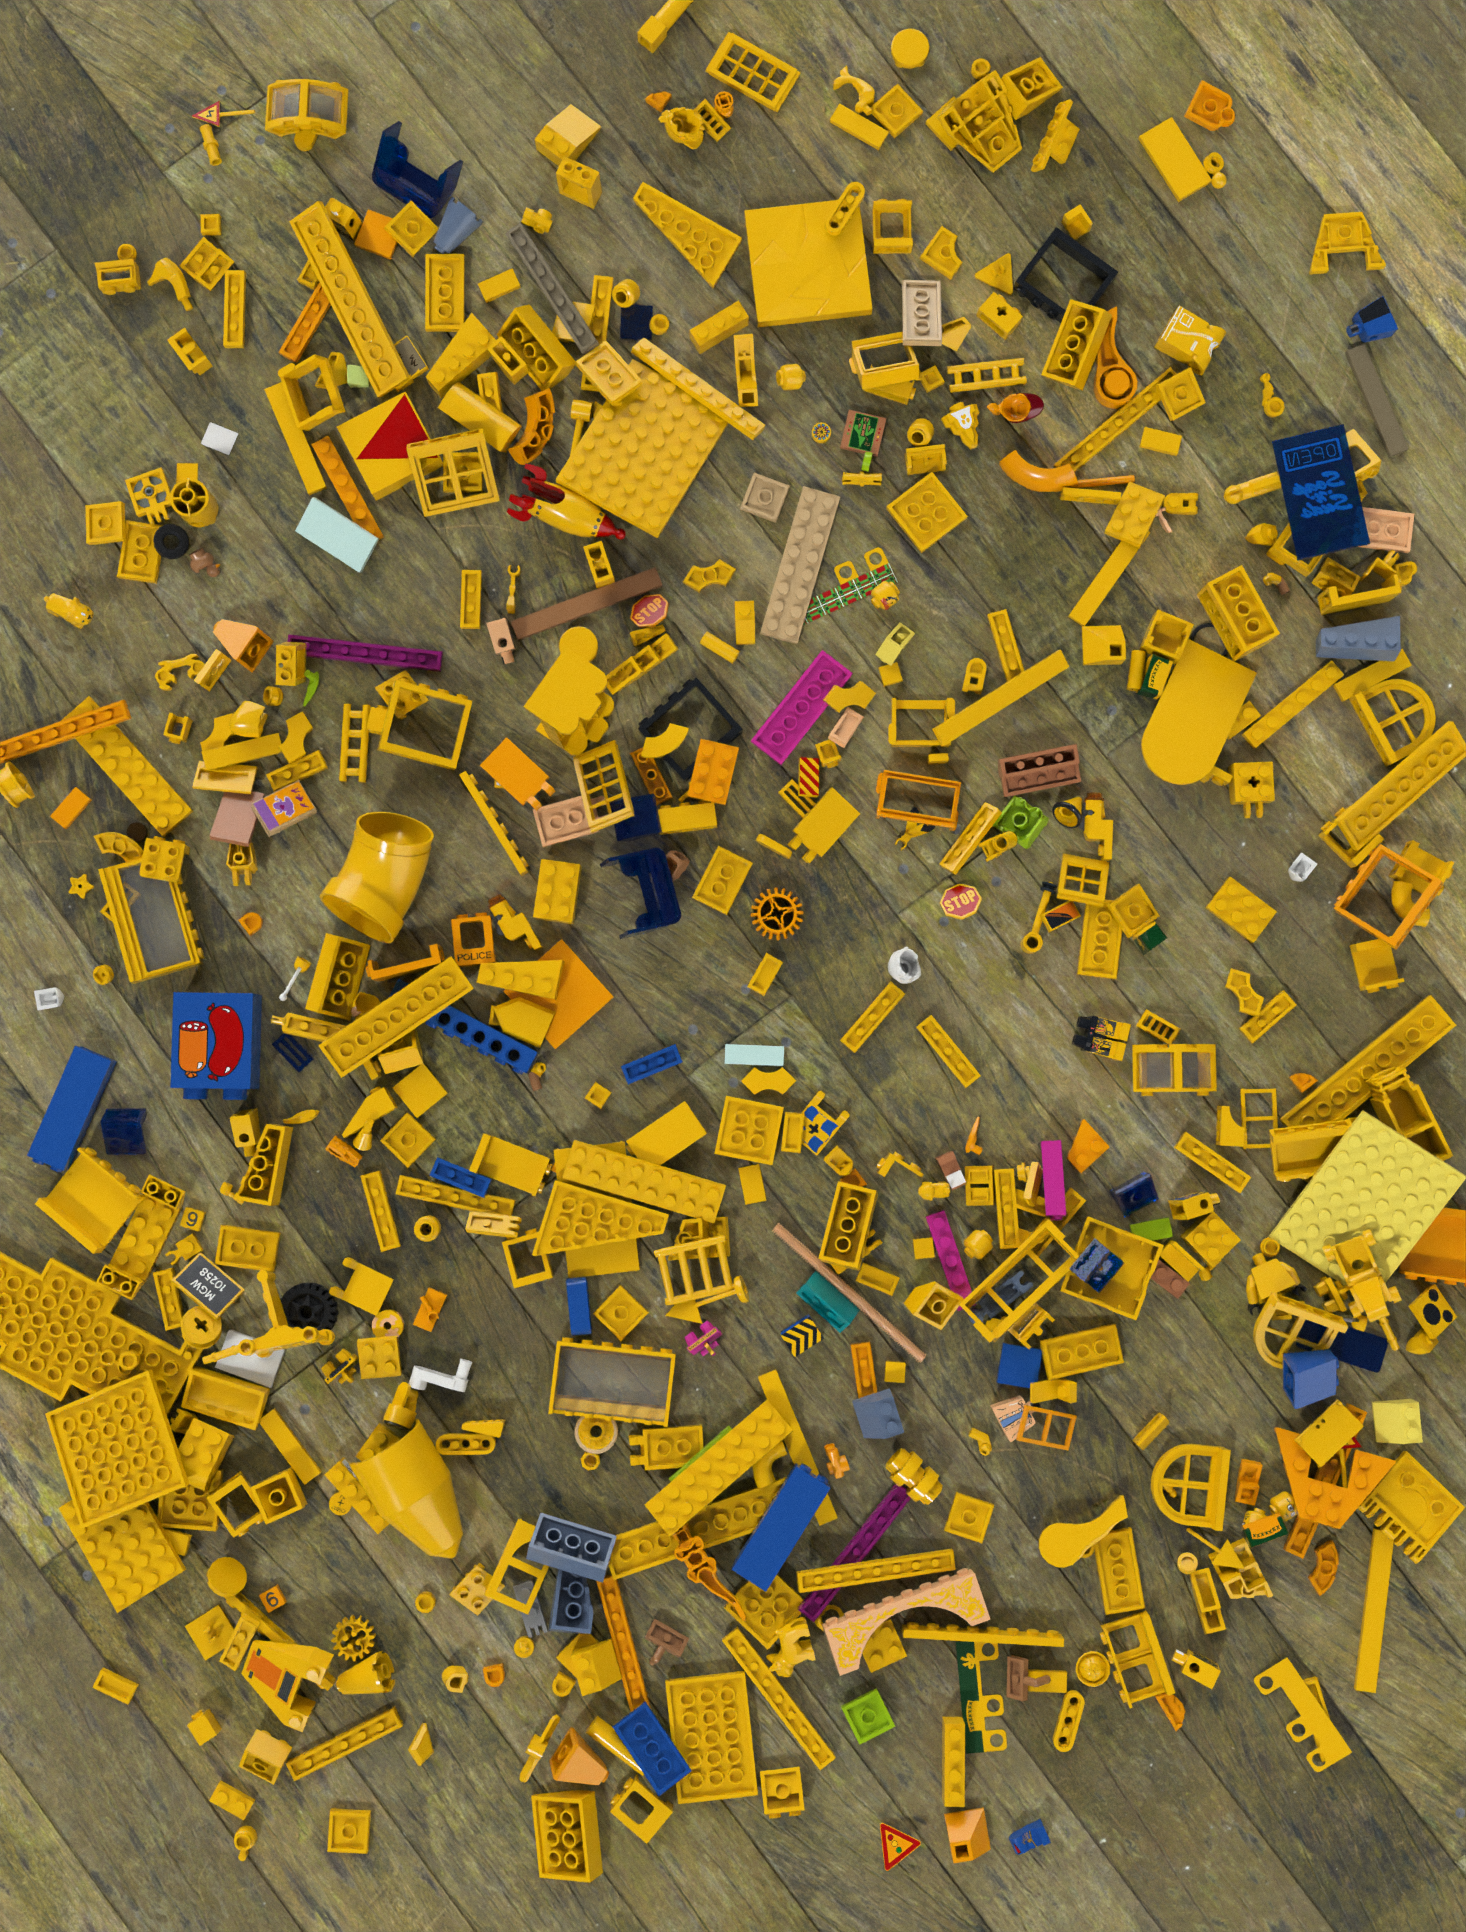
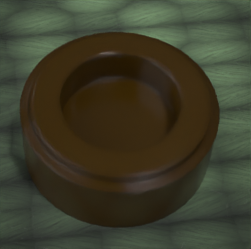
(137, 832)

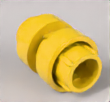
(907, 1470)

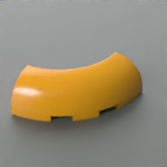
(538, 427)
(1037, 478)

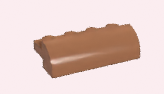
(1039, 770)

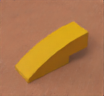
(1207, 1601)

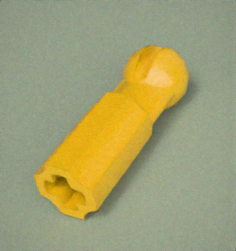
(1252, 488)

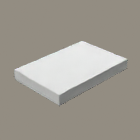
(250, 1367)

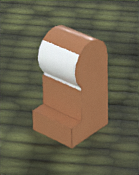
(951, 1170)

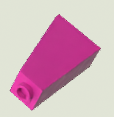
(1053, 1179)

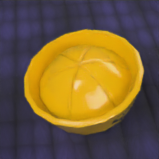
(1093, 1669)

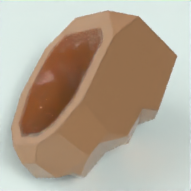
(677, 863)

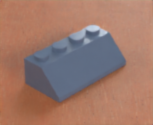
(571, 1547)

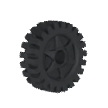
(314, 1297)

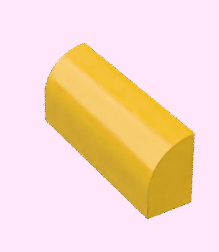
(477, 413)

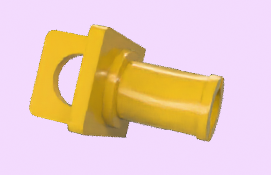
(1382, 567)

